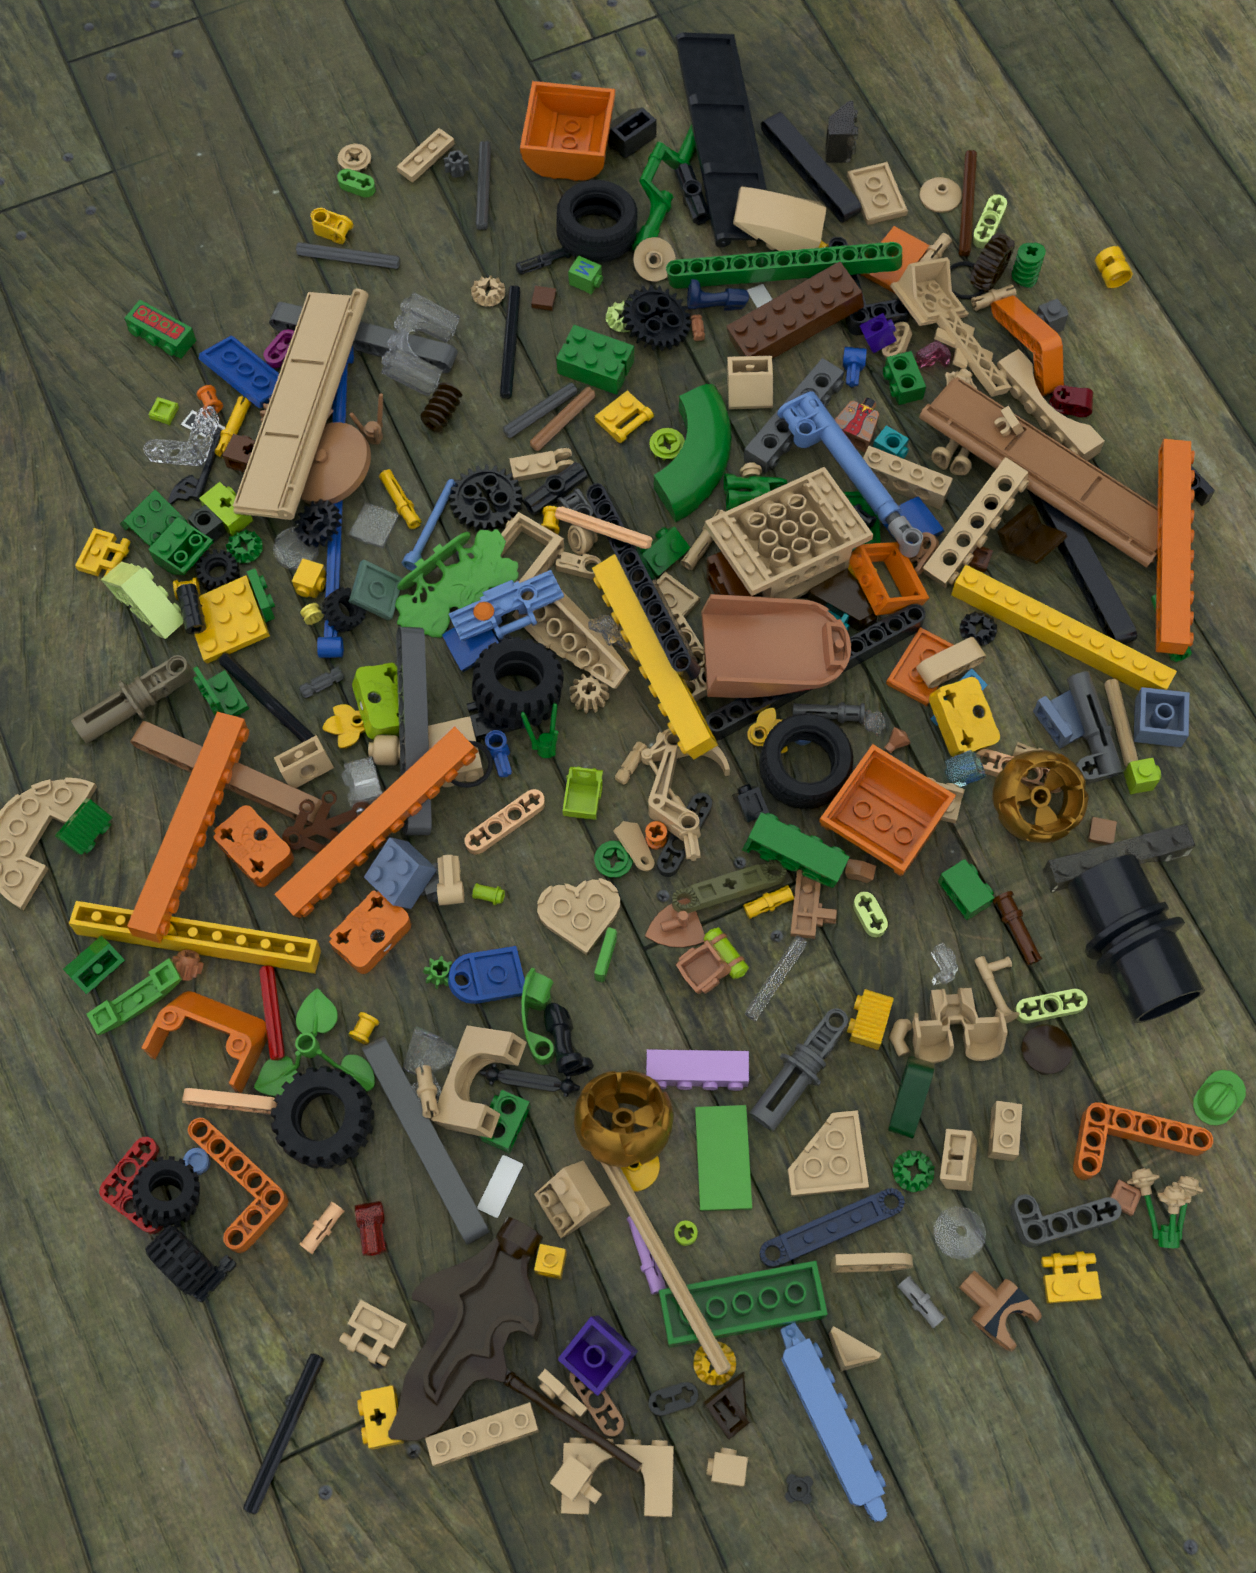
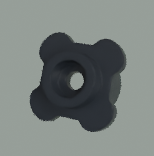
(793, 1495)

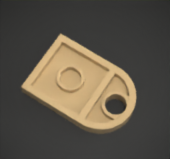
(870, 1262)

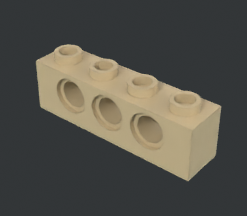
(909, 478)
(482, 1435)

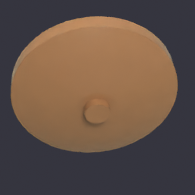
(338, 464)

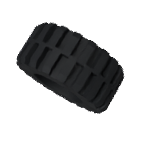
(523, 659)
(293, 1103)

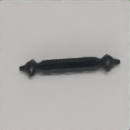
(529, 1080)

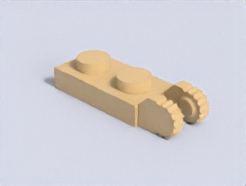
(540, 464)

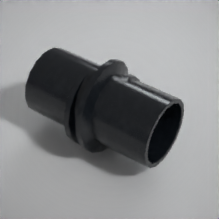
(1135, 938)

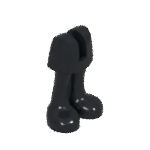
(560, 1026)

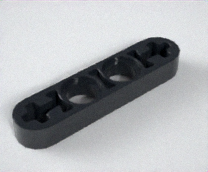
(665, 855)

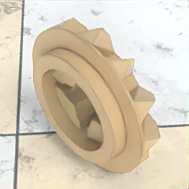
(355, 151)
(494, 296)

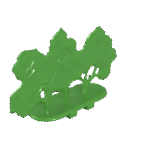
(460, 583)

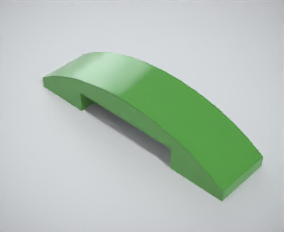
(135, 1000)

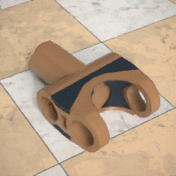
(996, 1306)

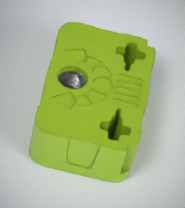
(377, 699)

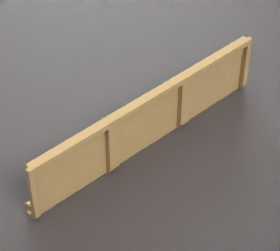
(300, 405)

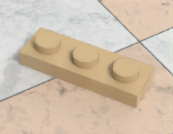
(425, 155)

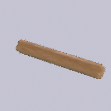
(562, 419)

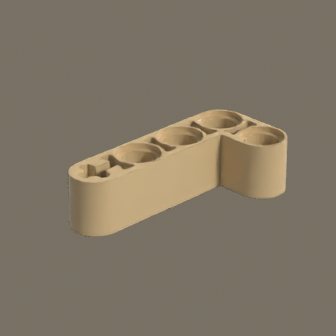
(697, 685)

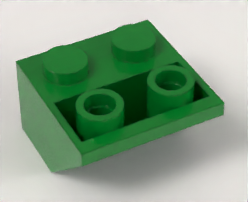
(179, 547)

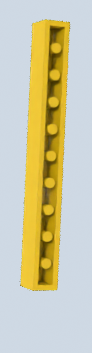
(1061, 631)
(665, 682)
(203, 938)

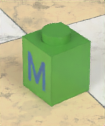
(585, 275)

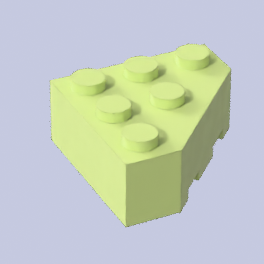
(148, 602)

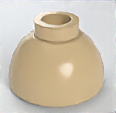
(581, 539)

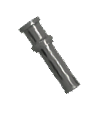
(845, 712)

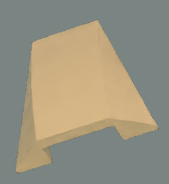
(780, 219)

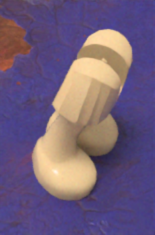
(942, 457)

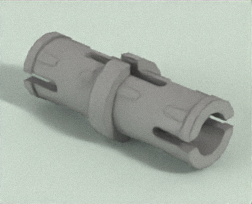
(921, 1301)

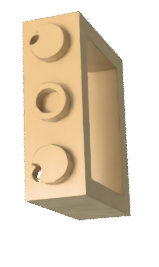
(552, 541)

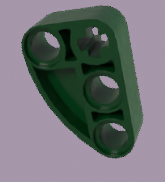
(911, 1097)

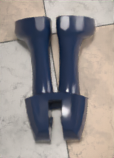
(731, 298)

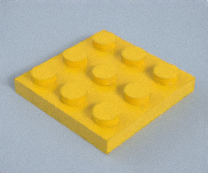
(230, 619)

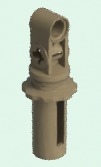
(133, 698)

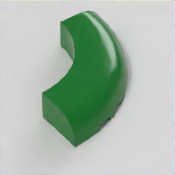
(703, 455)

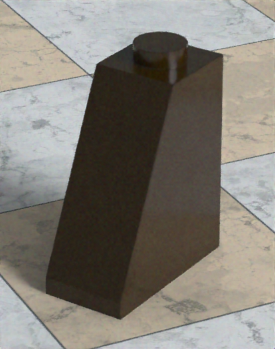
(844, 596)

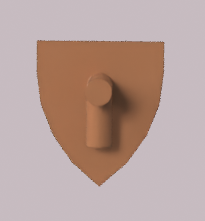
(676, 928)

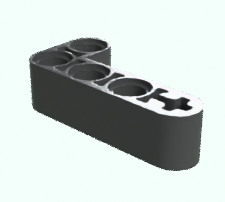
(1066, 1217)

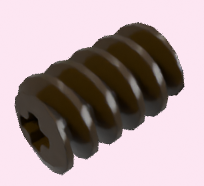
(440, 407)

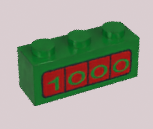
(160, 329)

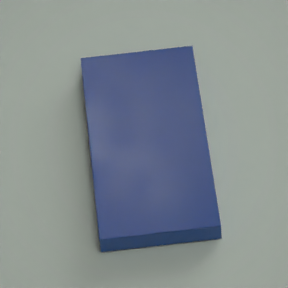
(241, 369)

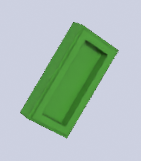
(605, 955)

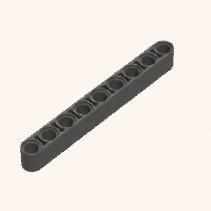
(374, 339)
(413, 714)
(425, 1140)

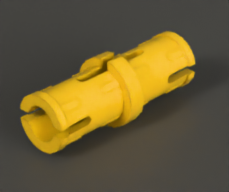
(768, 902)

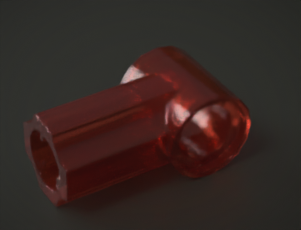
(370, 1221)

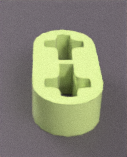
(865, 916)

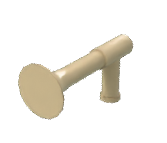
(986, 972)

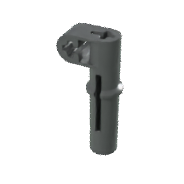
(1096, 731)

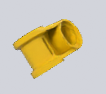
(330, 225)

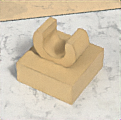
(1010, 421)

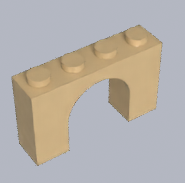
(475, 1051)
(656, 1470)

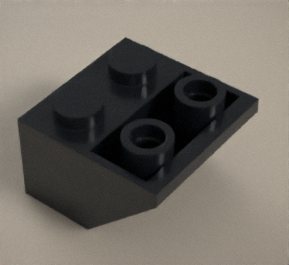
(632, 131)

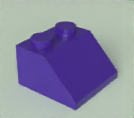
(597, 1354)

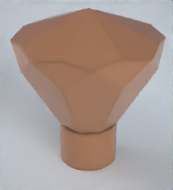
(897, 739)

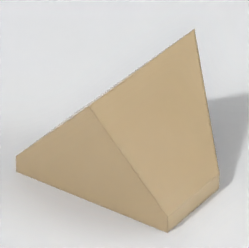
(850, 1351)

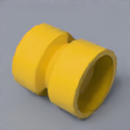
(1113, 267)

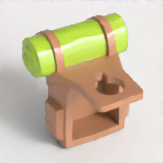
(711, 962)

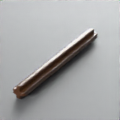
(967, 203)

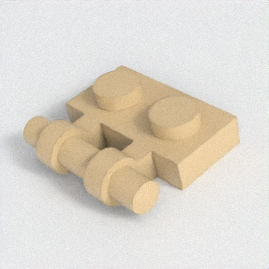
(376, 1324)

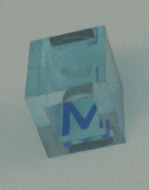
(964, 768)

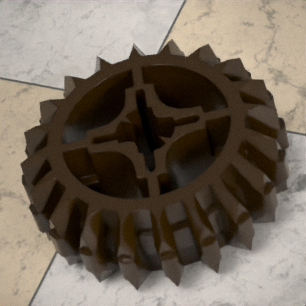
(992, 262)

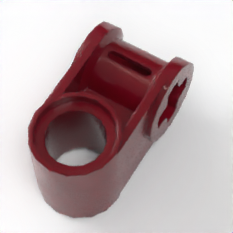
(1074, 401)

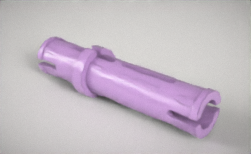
(649, 1265)

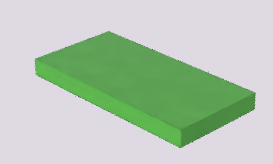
(723, 1158)

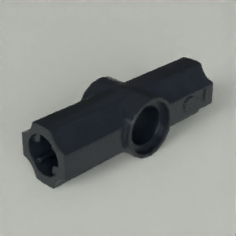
(692, 194)
(565, 481)

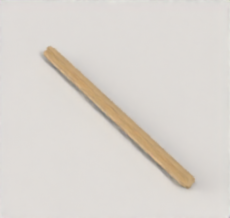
(668, 1269)

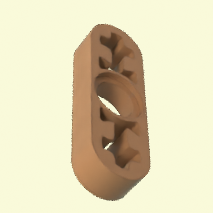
(593, 1411)

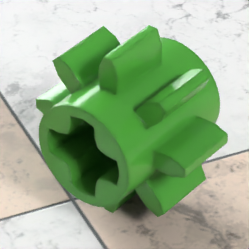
(433, 977)

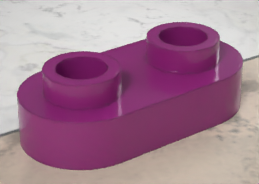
(278, 349)

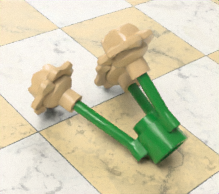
(1176, 1196)

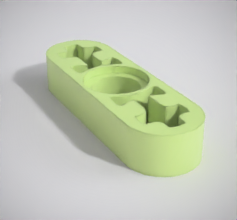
(989, 213)
(1070, 1008)

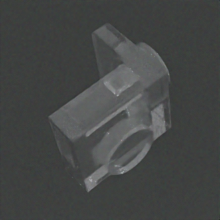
(946, 961)

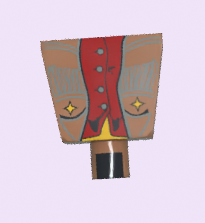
(859, 422)

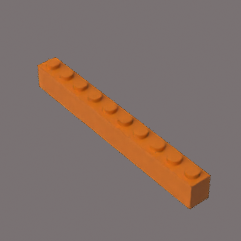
(1174, 547)
(376, 823)
(188, 828)

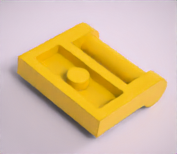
(621, 411)

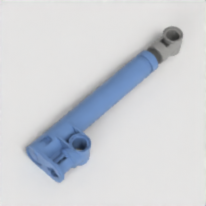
(810, 416)

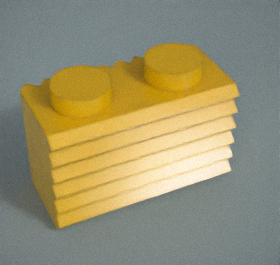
(870, 1019)

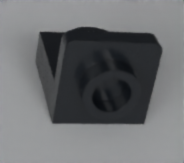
(750, 802)

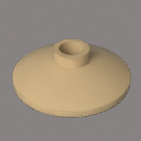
(940, 195)
(660, 250)

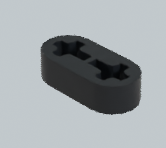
(670, 1392)

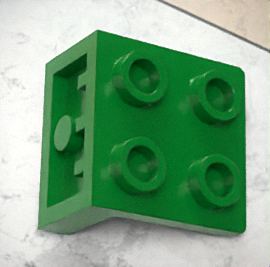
(151, 518)
(220, 693)

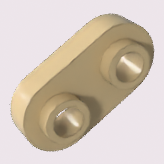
(903, 338)

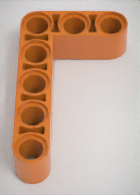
(1037, 337)
(1133, 1132)
(244, 1177)

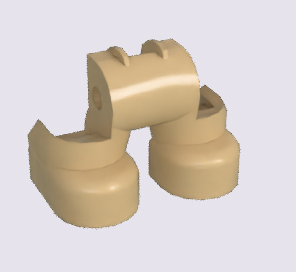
(982, 1037)

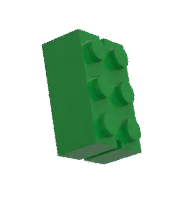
(595, 359)

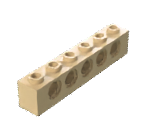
(1008, 473)

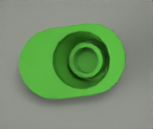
(1219, 1097)

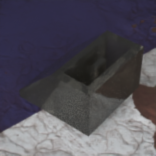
(841, 135)

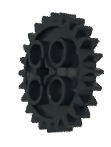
(658, 312)
(468, 506)

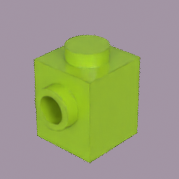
(1142, 775)

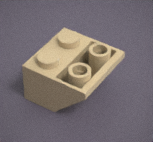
(750, 382)
(572, 1198)

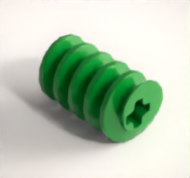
(1028, 264)

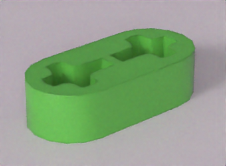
(357, 181)

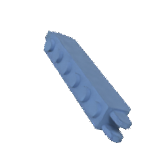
(832, 1424)

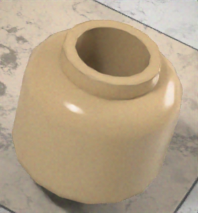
(385, 750)

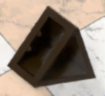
(729, 1406)

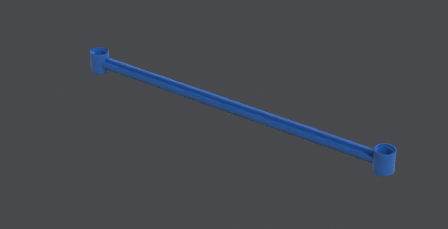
(331, 645)

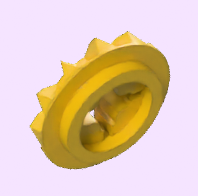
(702, 1366)

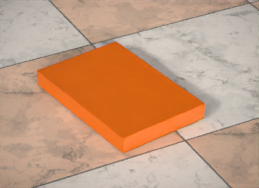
(912, 253)
(905, 676)

